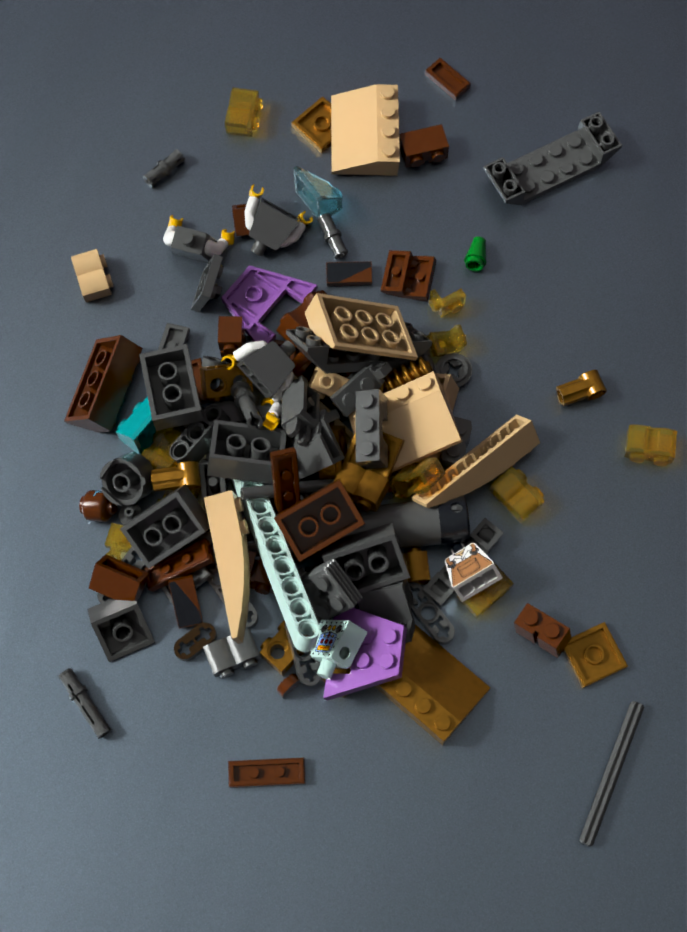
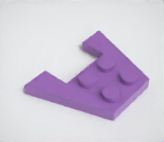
(257, 294)
(377, 659)

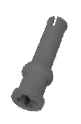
(245, 400)

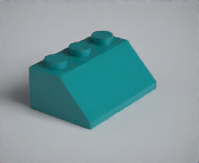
(138, 428)

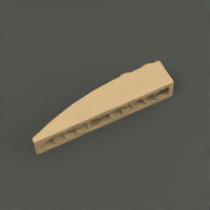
(483, 462)
(232, 557)

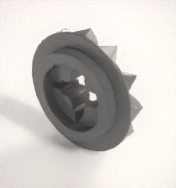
(455, 361)

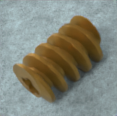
(408, 374)

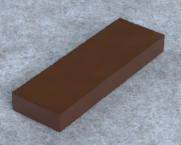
(285, 478)
(179, 564)
(266, 772)

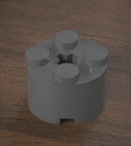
(127, 479)

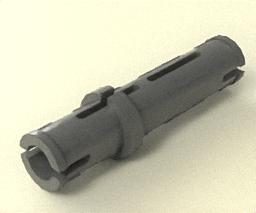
(79, 695)

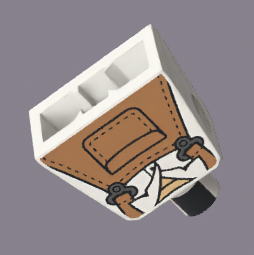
(470, 570)

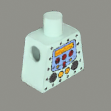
(337, 645)

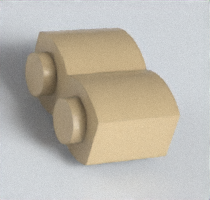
(91, 275)

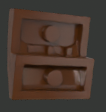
(408, 275)

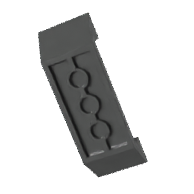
(555, 162)
(342, 361)

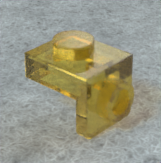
(448, 304)
(447, 341)

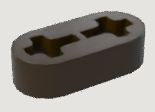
(191, 637)

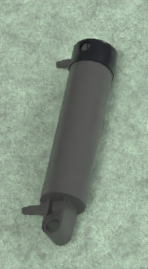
(413, 524)

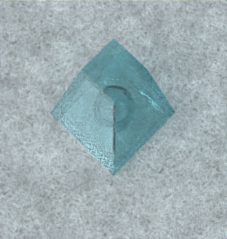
(317, 193)

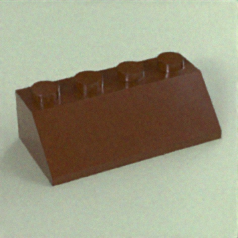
(104, 384)

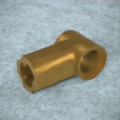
(586, 386)
(175, 477)

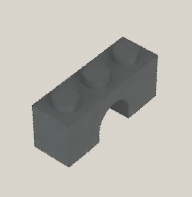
(370, 443)

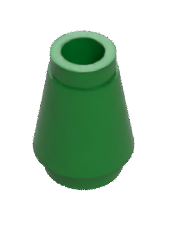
(476, 255)

